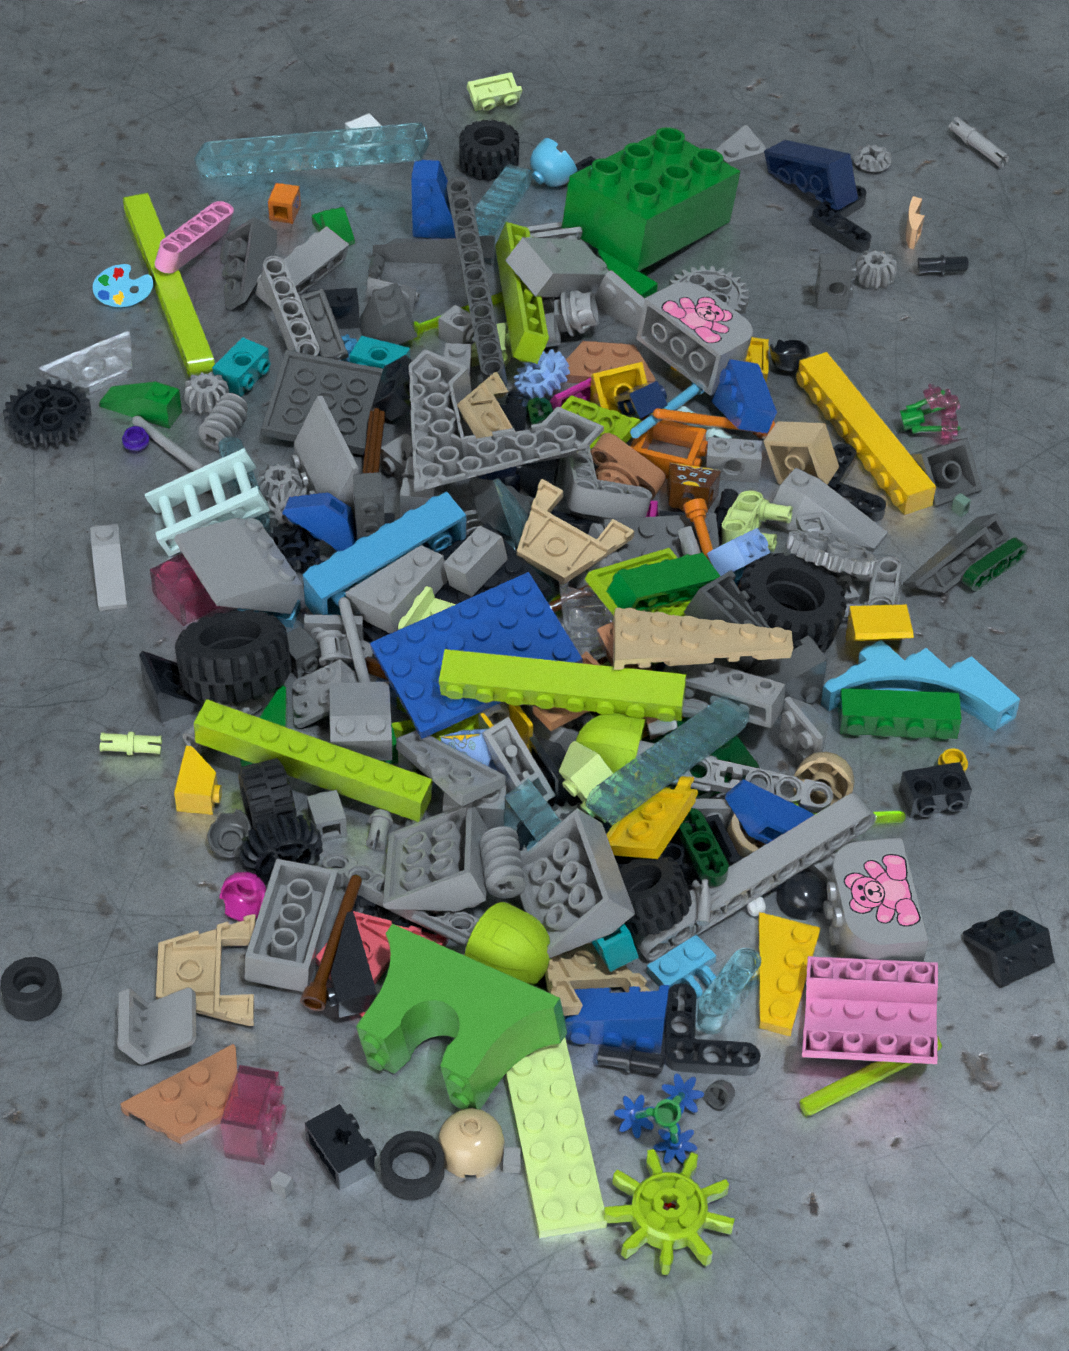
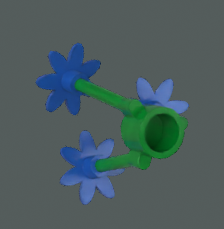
(666, 1115)

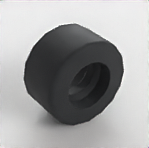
(25, 973)

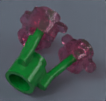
(938, 401)

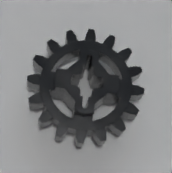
(292, 543)

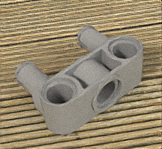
(884, 585)

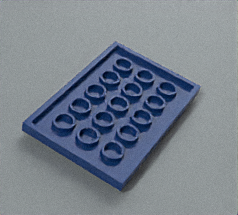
(500, 621)

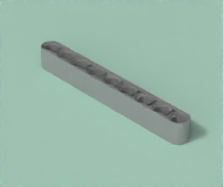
(768, 868)

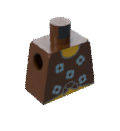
(692, 483)

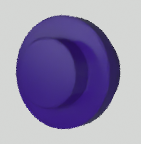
(135, 438)

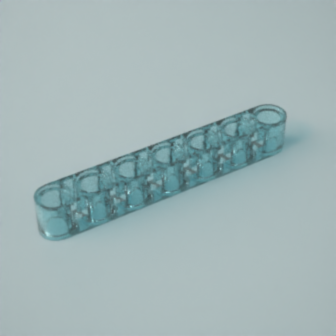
(667, 760)

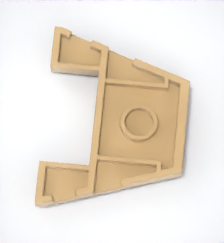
(482, 409)
(560, 547)
(196, 963)
(585, 970)

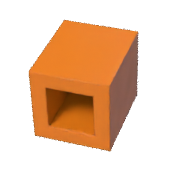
(284, 203)

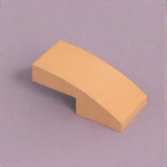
(914, 222)

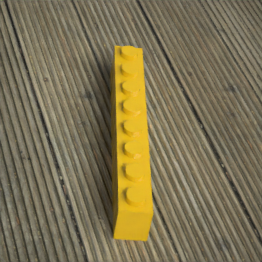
(867, 433)

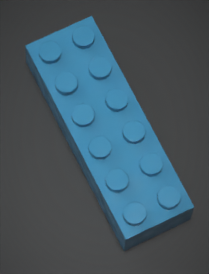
(432, 525)

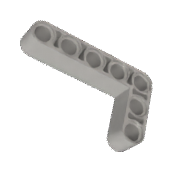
(599, 497)

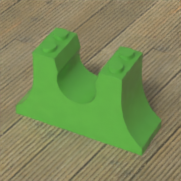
(451, 995)

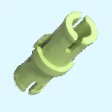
(130, 743)

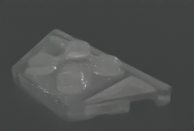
(95, 365)
(582, 616)

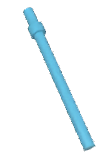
(674, 404)

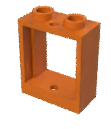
(676, 434)

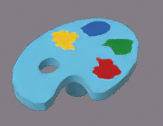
(114, 286)

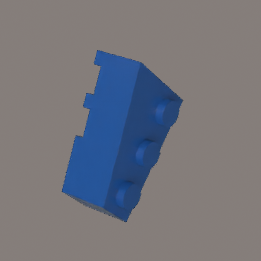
(430, 202)
(745, 397)
(620, 1018)

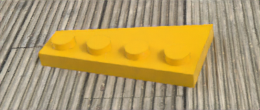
(783, 969)

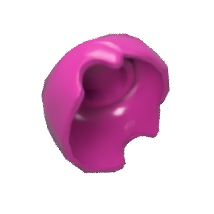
(242, 895)

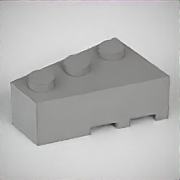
(391, 591)

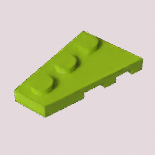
(612, 420)

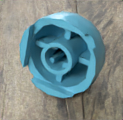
(551, 165)

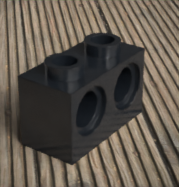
(394, 389)
(935, 790)

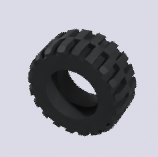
(802, 586)
(233, 656)

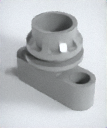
(569, 314)

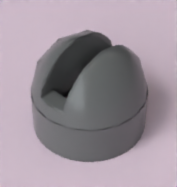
(715, 1091)

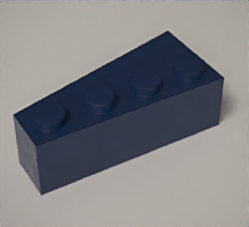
(814, 169)

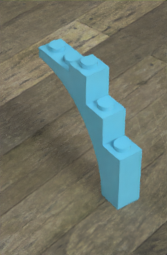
(884, 669)

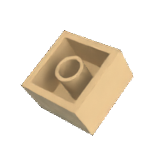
(801, 447)

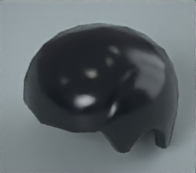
(788, 354)
(802, 895)

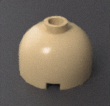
(828, 769)
(471, 1143)

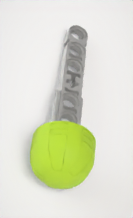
(619, 741)
(500, 939)

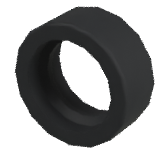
(412, 1142)

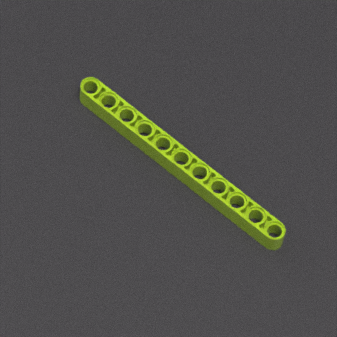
(169, 287)

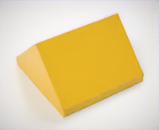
(614, 382)
(878, 623)

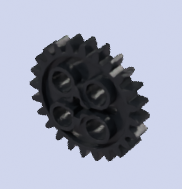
(47, 413)

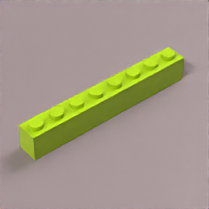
(523, 309)
(562, 685)
(314, 760)

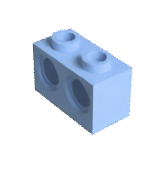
(739, 552)

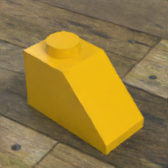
(196, 785)

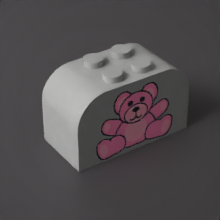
(694, 332)
(875, 903)

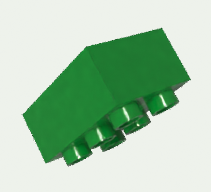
(651, 198)

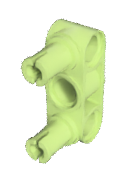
(748, 514)

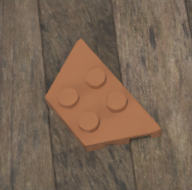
(602, 356)
(188, 1100)

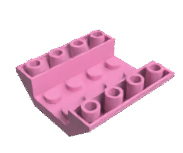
(871, 1010)

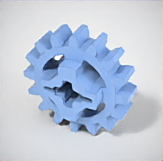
(542, 377)

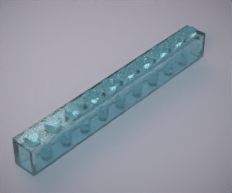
(313, 150)

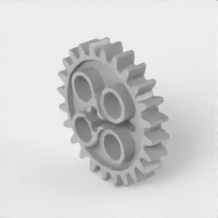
(718, 283)
(831, 552)

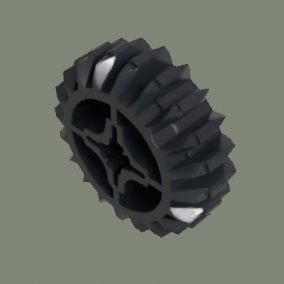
(280, 838)

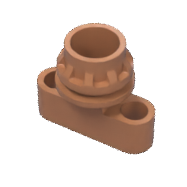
(624, 465)

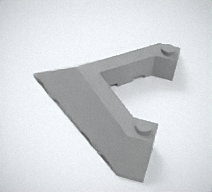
(447, 456)

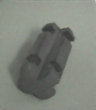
(376, 265)

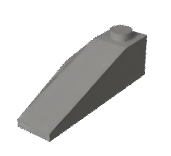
(811, 496)

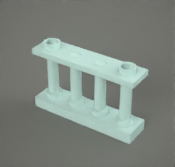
(187, 488)

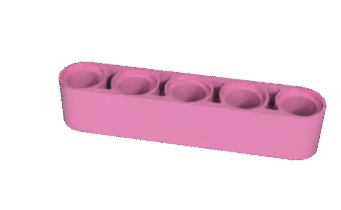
(193, 237)

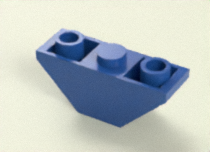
(324, 518)
(764, 813)

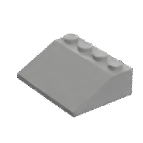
(324, 456)
(241, 566)
(437, 863)
(575, 884)

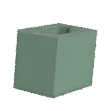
(961, 505)

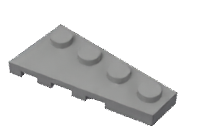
(450, 769)

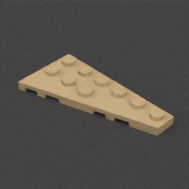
(687, 640)

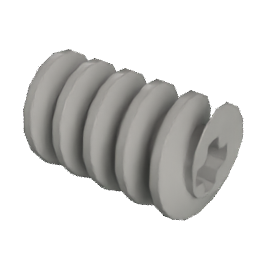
(223, 420)
(502, 862)

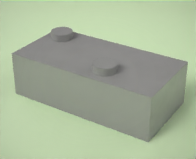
(557, 266)
(291, 925)

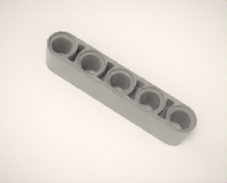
(287, 307)

